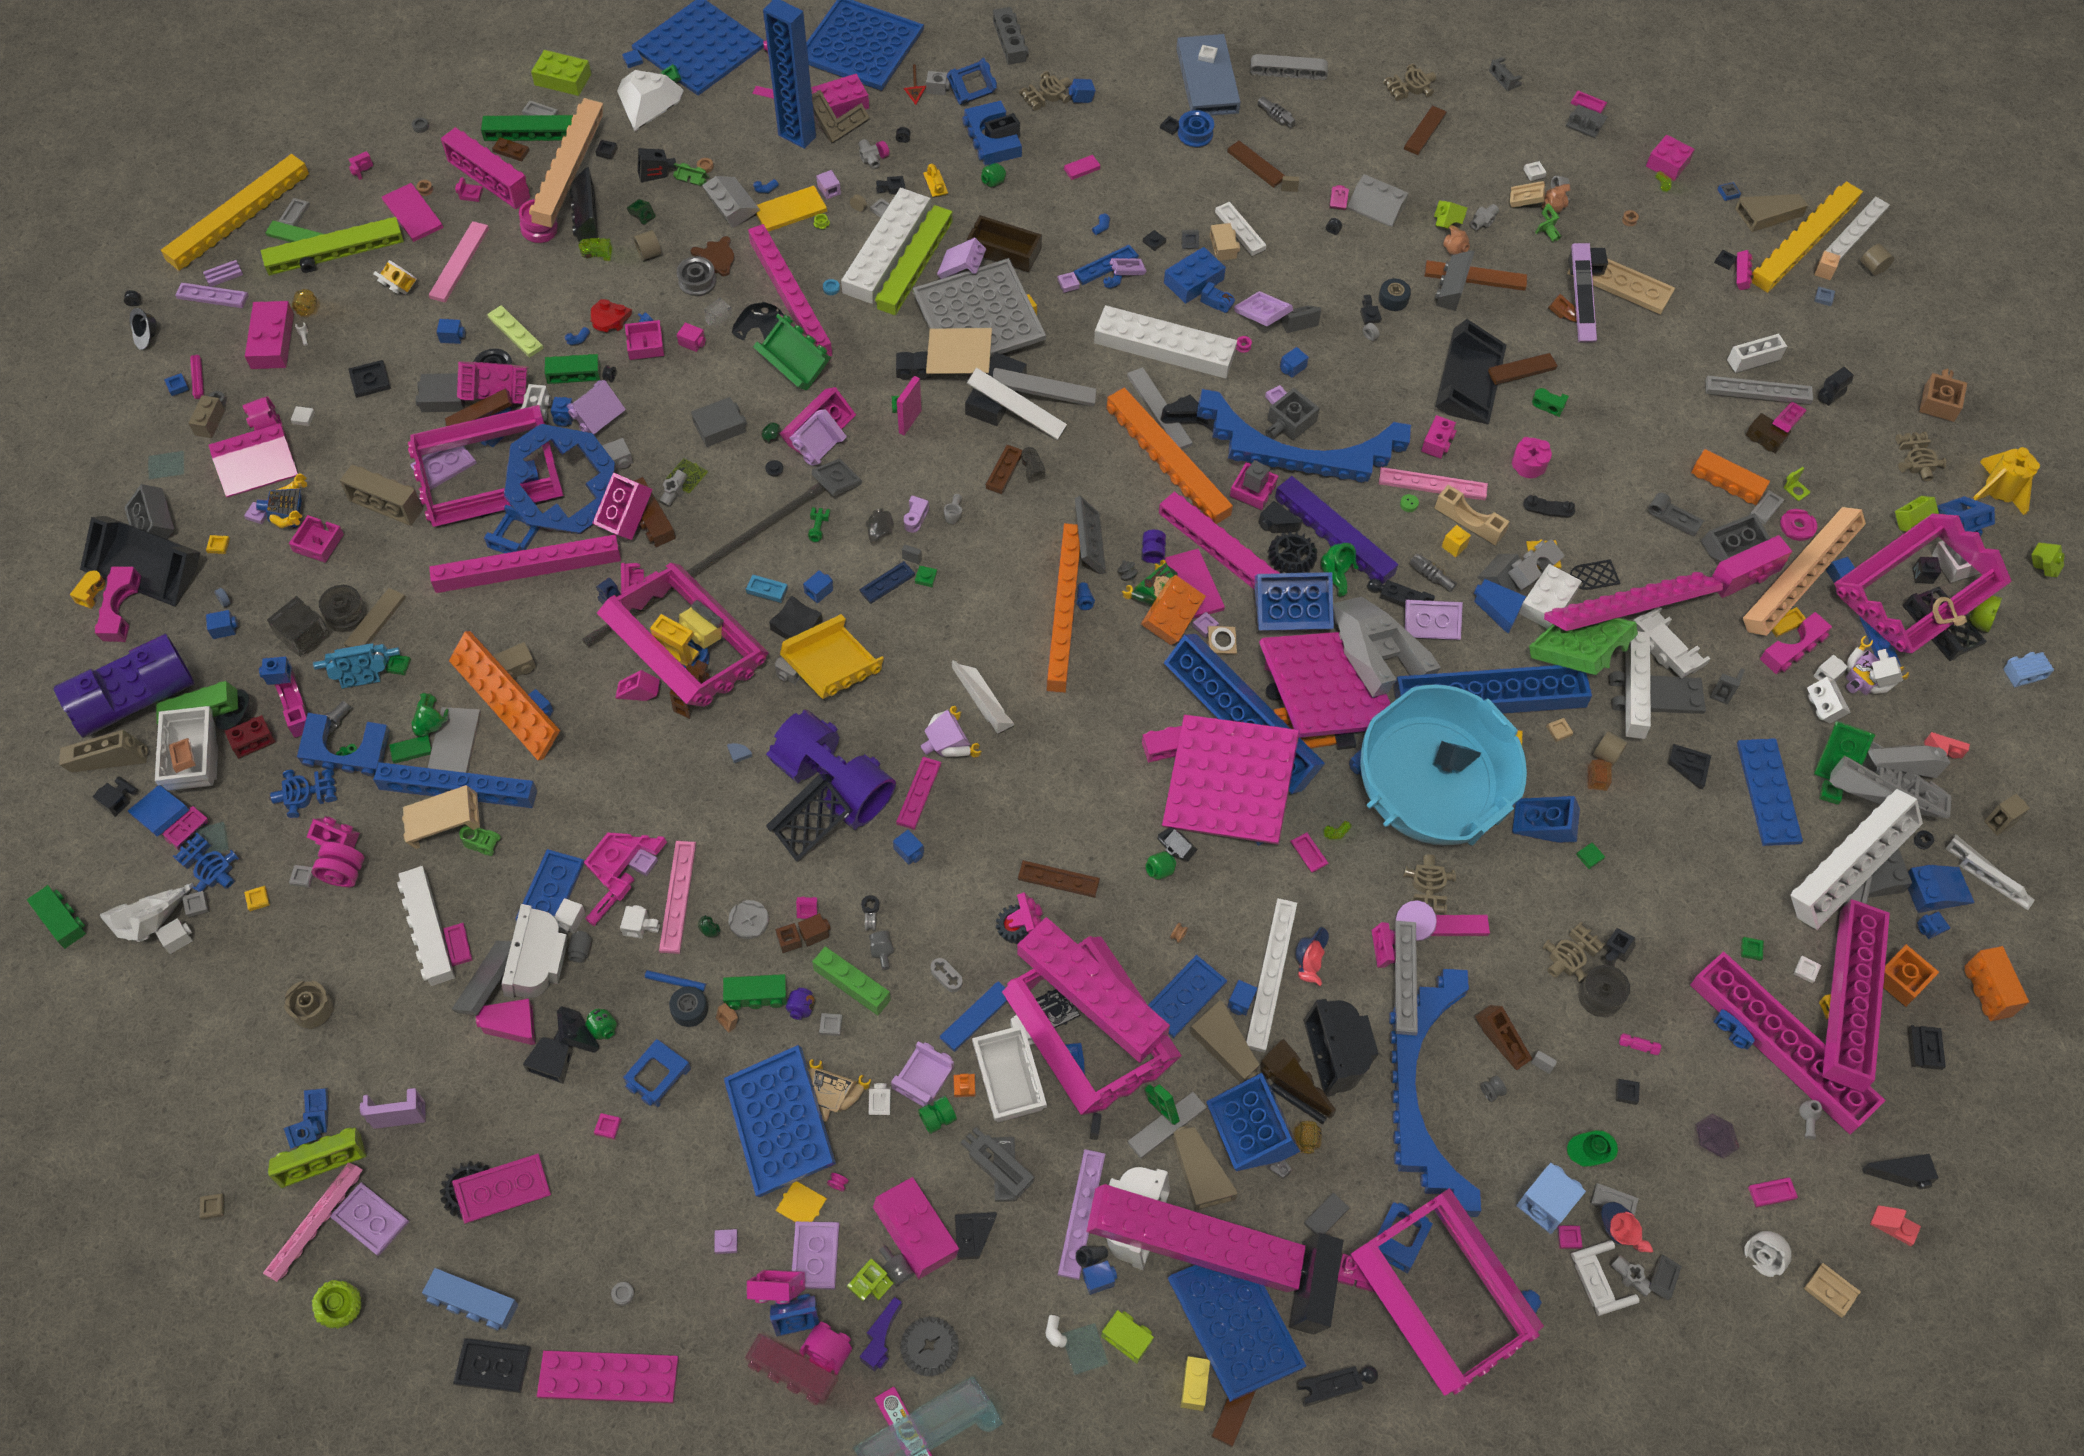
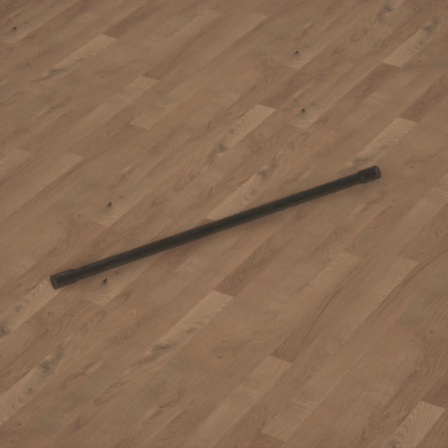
(812, 493)

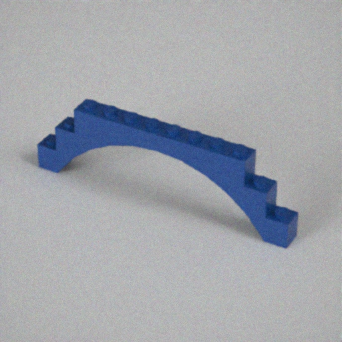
(1346, 463)
(1414, 1144)

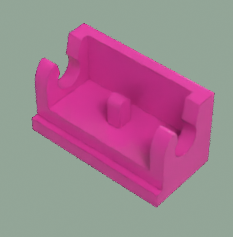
(630, 576)
(184, 827)

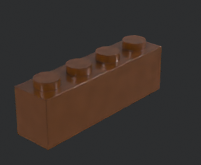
(655, 522)

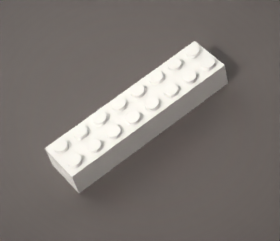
(885, 245)
(1165, 341)
(1856, 859)

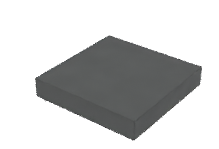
(836, 477)

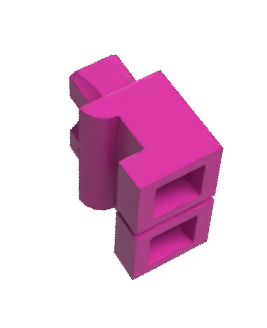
(1350, 1271)

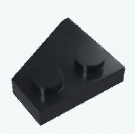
(1690, 764)
(573, 1030)
(972, 1233)

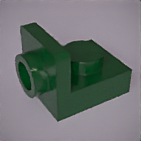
(642, 210)

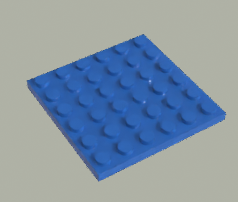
(862, 42)
(701, 44)

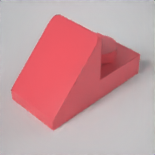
(1952, 747)
(1895, 1224)

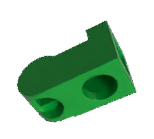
(1549, 402)

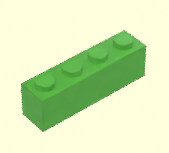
(220, 697)
(851, 981)

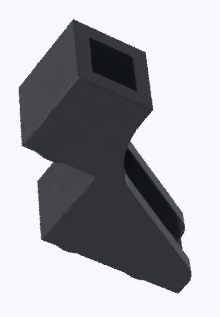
(1184, 411)

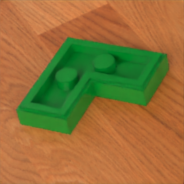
(1163, 1102)

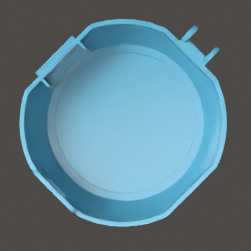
(1414, 790)

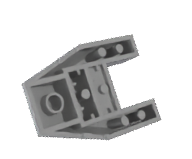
(1374, 636)
(1878, 782)

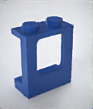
(958, 86)
(1972, 519)
(497, 542)
(666, 1057)
(1396, 1253)

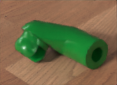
(346, 750)

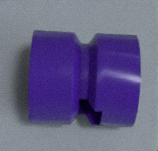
(1153, 546)

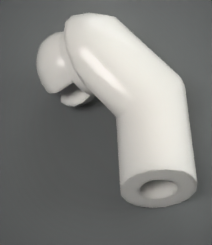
(1053, 1333)

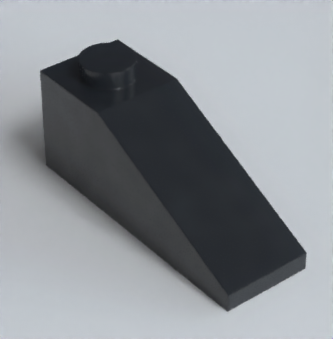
(1906, 1171)

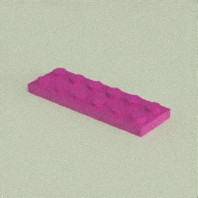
(608, 1377)

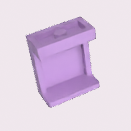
(960, 257)
(596, 408)
(817, 436)
(923, 1074)
(395, 1113)

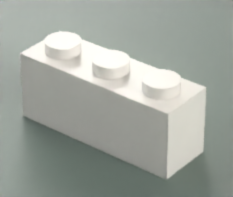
(1757, 353)

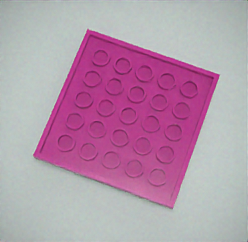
(1320, 684)
(1231, 779)

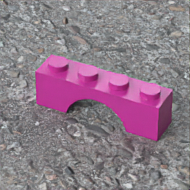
(120, 585)
(1781, 655)
(293, 704)

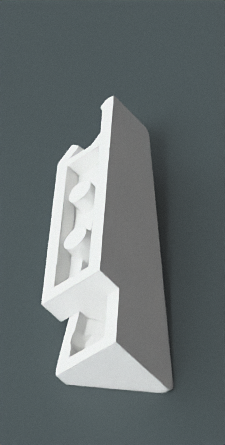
(983, 697)
(1988, 873)

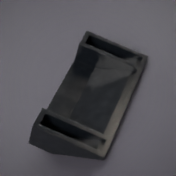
(1466, 384)
(163, 564)

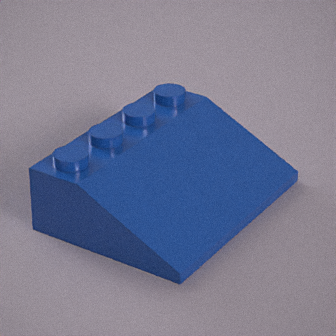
(1294, 601)
(1252, 1124)

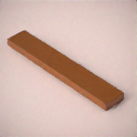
(1482, 276)

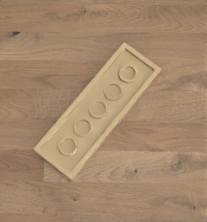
(1634, 286)

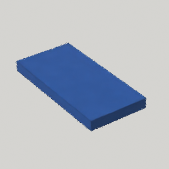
(553, 881)
(1187, 994)

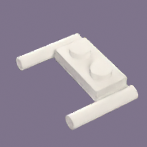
(1596, 1282)

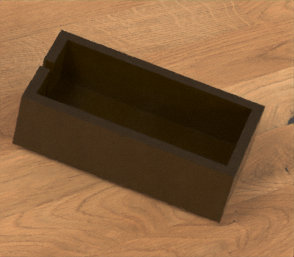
(1006, 242)

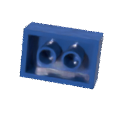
(1193, 273)

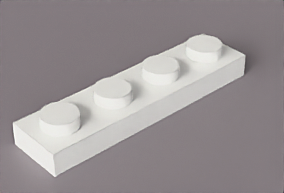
(1243, 230)

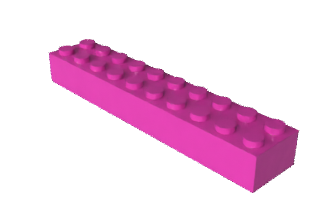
(1856, 996)
(1783, 1040)
(1196, 1238)

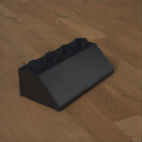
(584, 206)

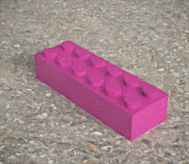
(485, 168)

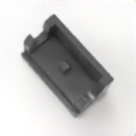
(1503, 75)

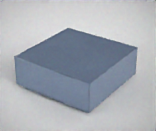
(1824, 296)

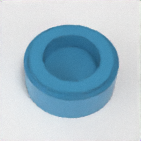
(831, 287)

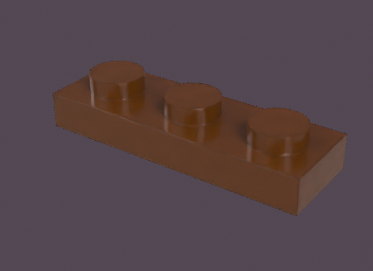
(1004, 469)

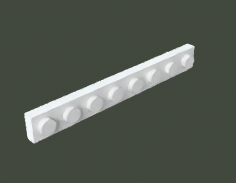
(1271, 975)

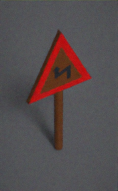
(917, 91)

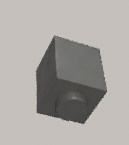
(1256, 476)

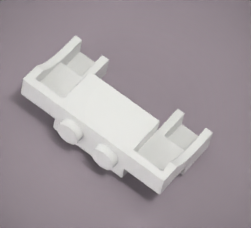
(1667, 646)

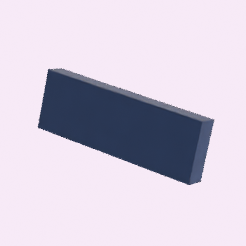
(887, 582)

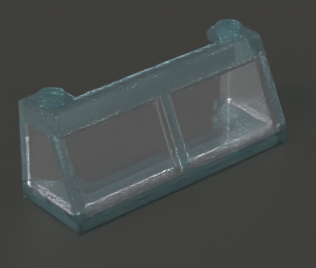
(934, 1423)

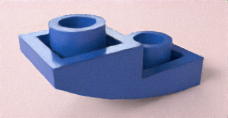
(1739, 1033)

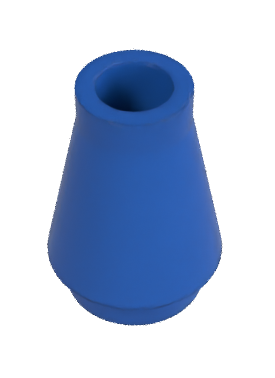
(1084, 597)

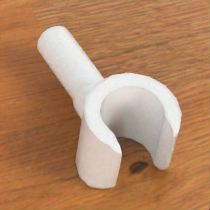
(302, 331)

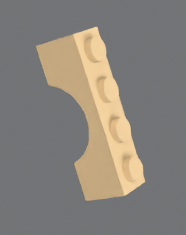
(1453, 504)

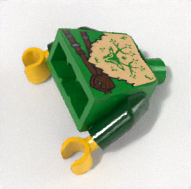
(1150, 587)

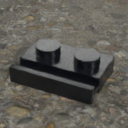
(1927, 1047)

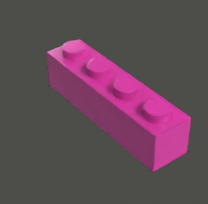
(1744, 269)

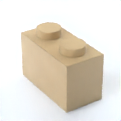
(1224, 241)

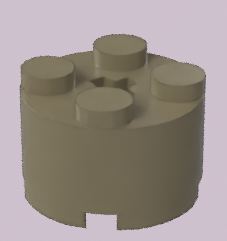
(308, 1004)

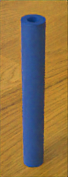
(674, 980)

